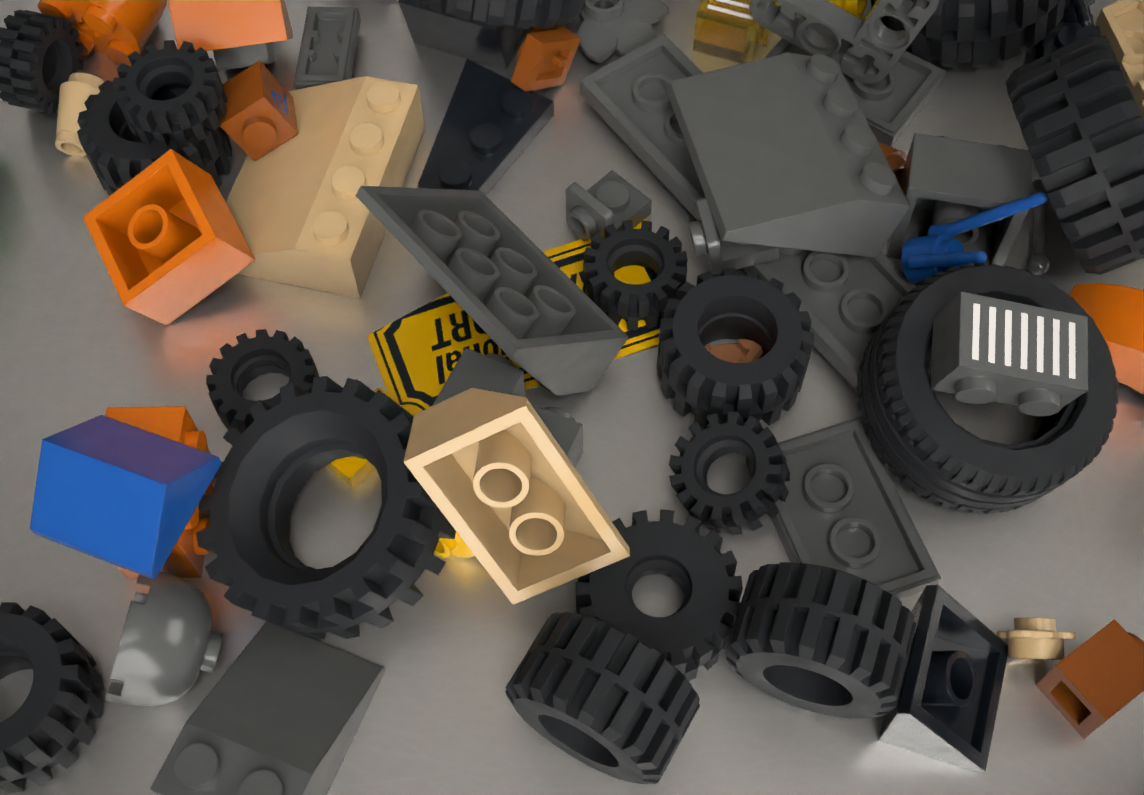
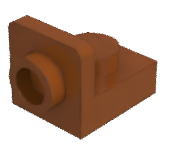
(545, 58)

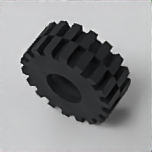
(708, 582)

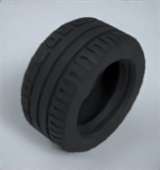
(936, 453)

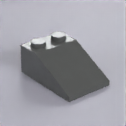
(273, 720)

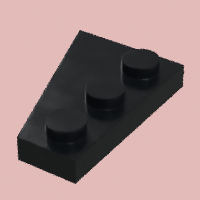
(483, 131)

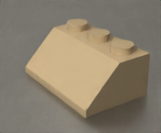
(510, 492)

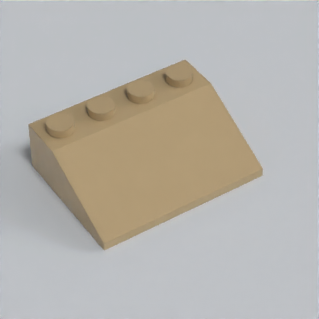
(301, 197)

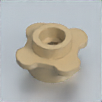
(1035, 639)

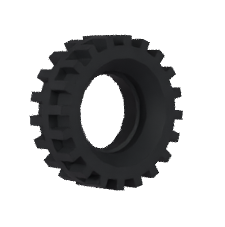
(258, 492)

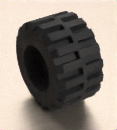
(121, 155)
(733, 309)
(822, 640)
(603, 697)
(59, 700)

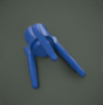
(939, 251)

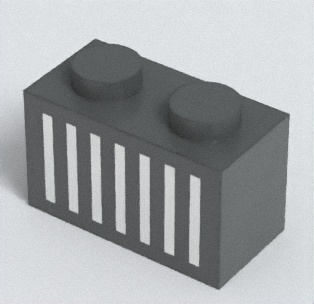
(1009, 354)

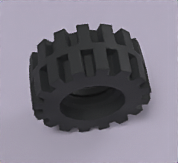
(248, 361)

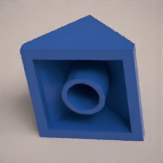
(118, 492)

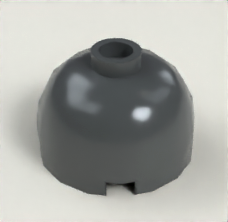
(163, 643)

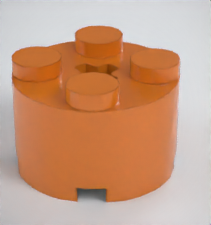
(109, 25)

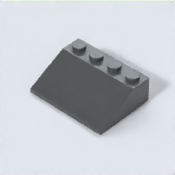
(788, 156)
(502, 283)

